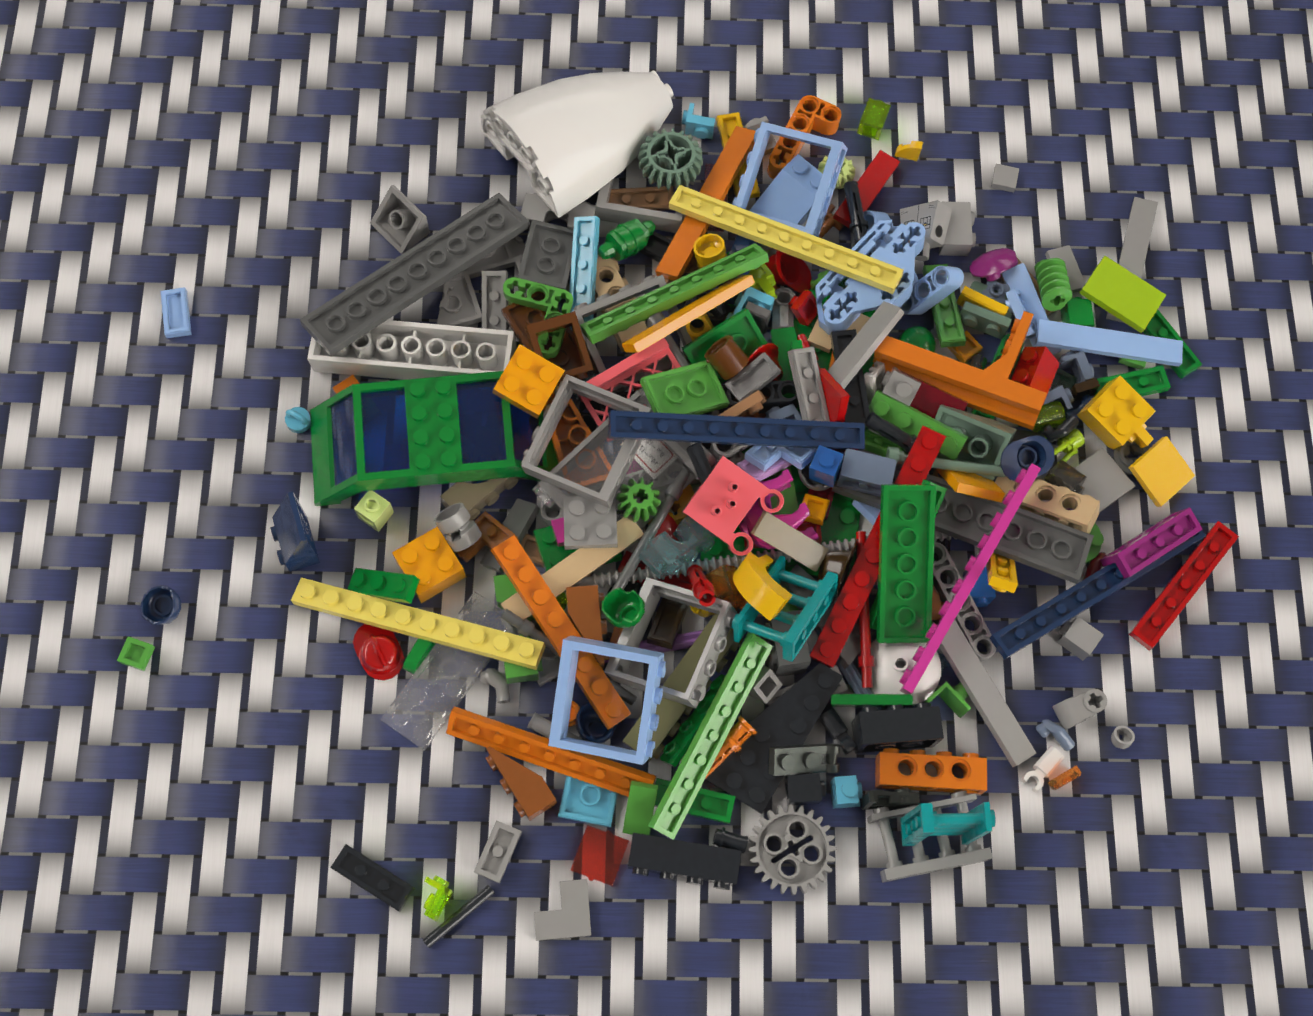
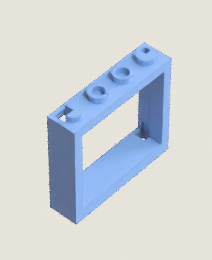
(827, 182)
(564, 695)

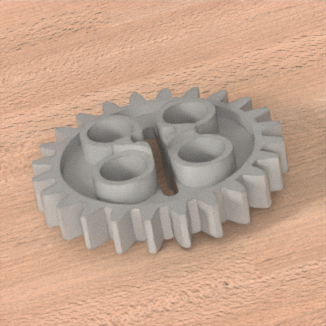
(805, 870)

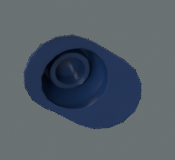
(1025, 452)

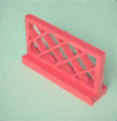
(626, 369)

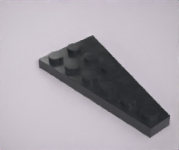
(781, 724)

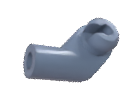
(1058, 732)

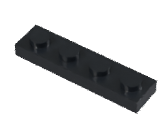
(858, 406)

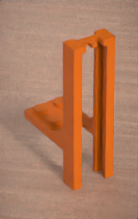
(983, 389)

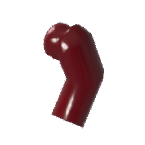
(1094, 565)

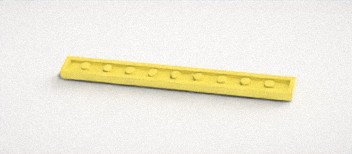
(786, 239)
(419, 623)

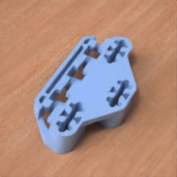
(860, 297)

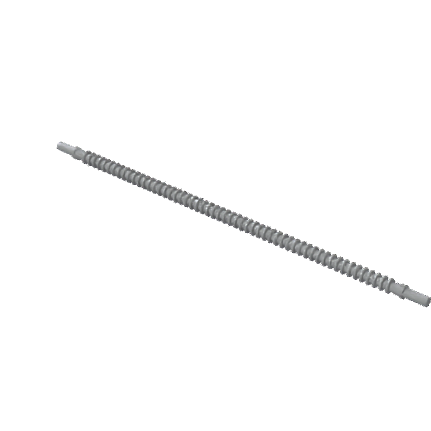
(708, 565)

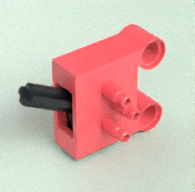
(725, 498)

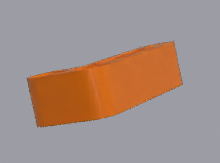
(807, 121)

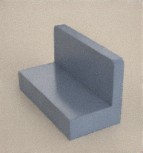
(865, 472)

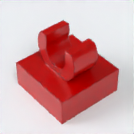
(804, 307)

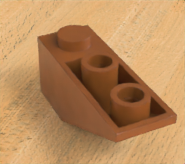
(584, 613)
(527, 786)

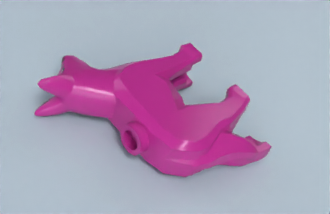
(794, 520)

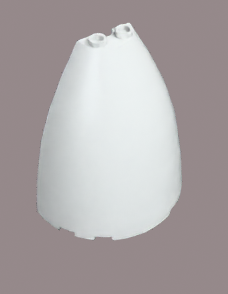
(578, 131)

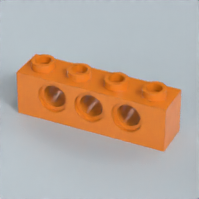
(889, 777)

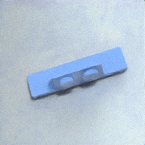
(1025, 298)

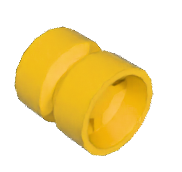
(709, 249)

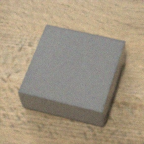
(1005, 178)

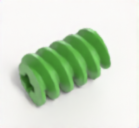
(1053, 283)

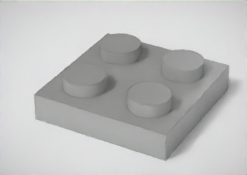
(589, 524)

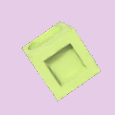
(374, 510)

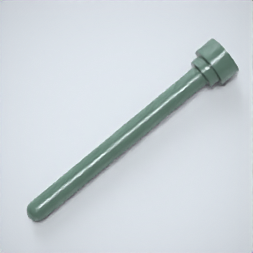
(900, 457)

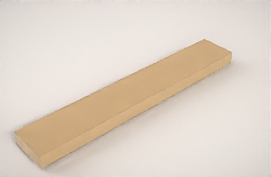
(578, 566)

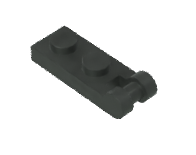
(803, 759)

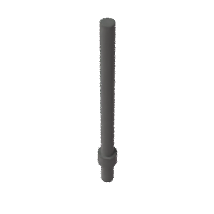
(672, 494)
(527, 628)

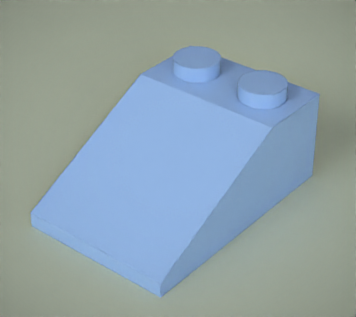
(790, 193)

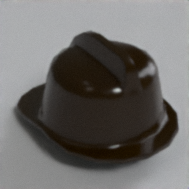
(838, 563)

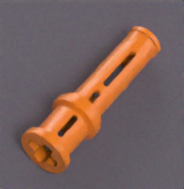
(736, 737)

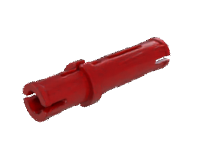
(701, 585)

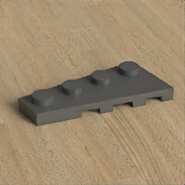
(852, 645)

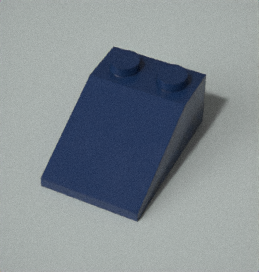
(294, 535)

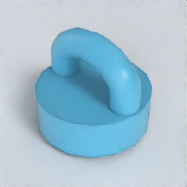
(298, 419)

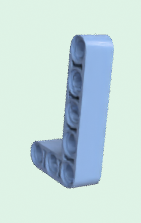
(931, 287)

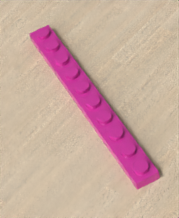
(963, 587)

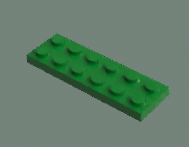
(906, 562)

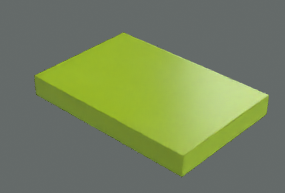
(1122, 294)

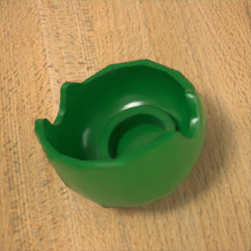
(919, 337)
(623, 608)

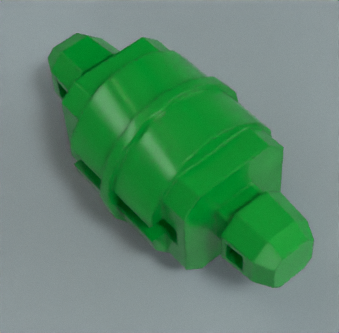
(626, 239)

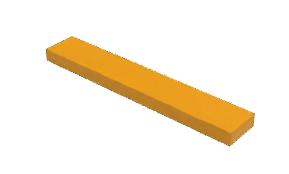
(687, 314)

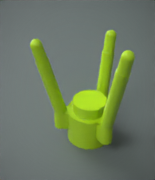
(1069, 444)

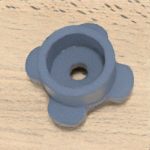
(1001, 288)

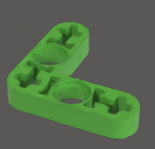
(549, 304)

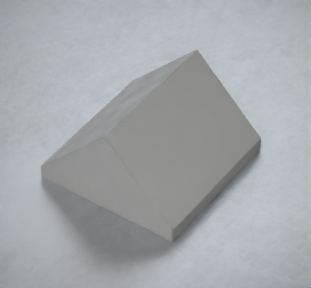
(400, 221)

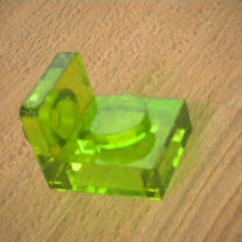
(436, 902)

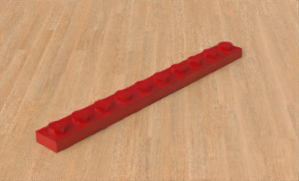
(866, 568)

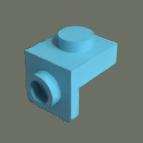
(697, 125)

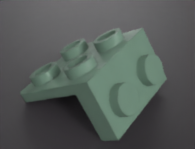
(984, 319)

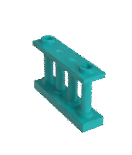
(802, 623)
(925, 822)

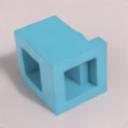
(846, 791)

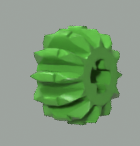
(647, 496)

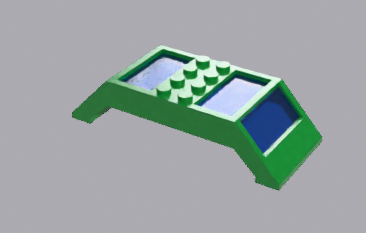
(418, 436)

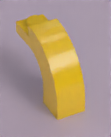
(759, 587)

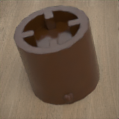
(726, 357)

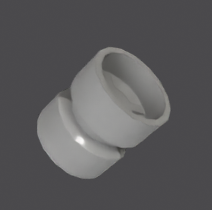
(459, 529)

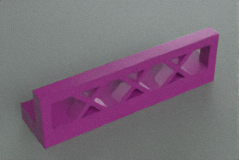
(1153, 542)

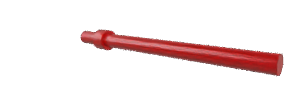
(865, 661)

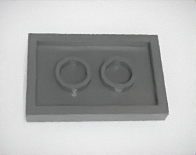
(547, 254)

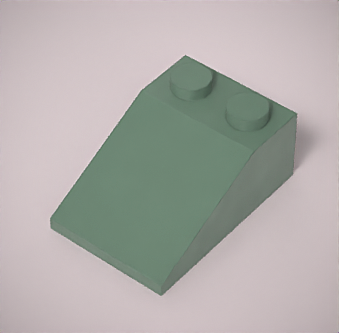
(985, 436)

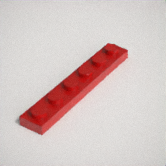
(1183, 585)

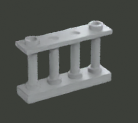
(921, 862)

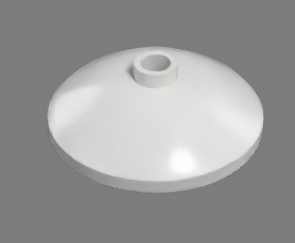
(887, 675)

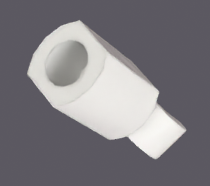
(1044, 767)

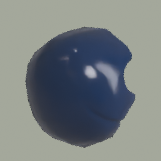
(160, 605)
(591, 726)

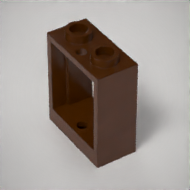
(557, 323)

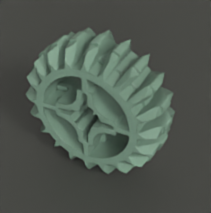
(674, 149)

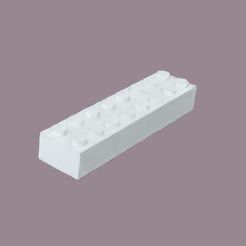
(418, 351)

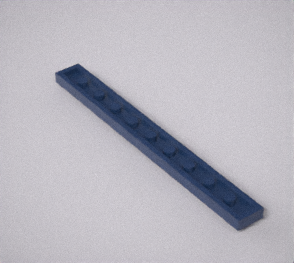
(735, 430)
(1072, 603)

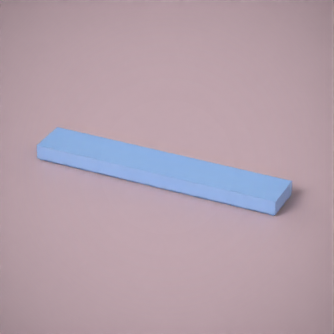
(1109, 342)

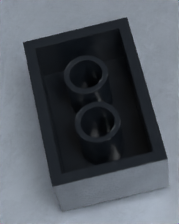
(897, 728)

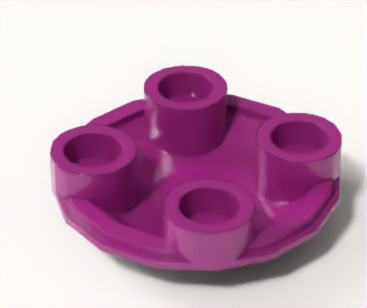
(993, 263)

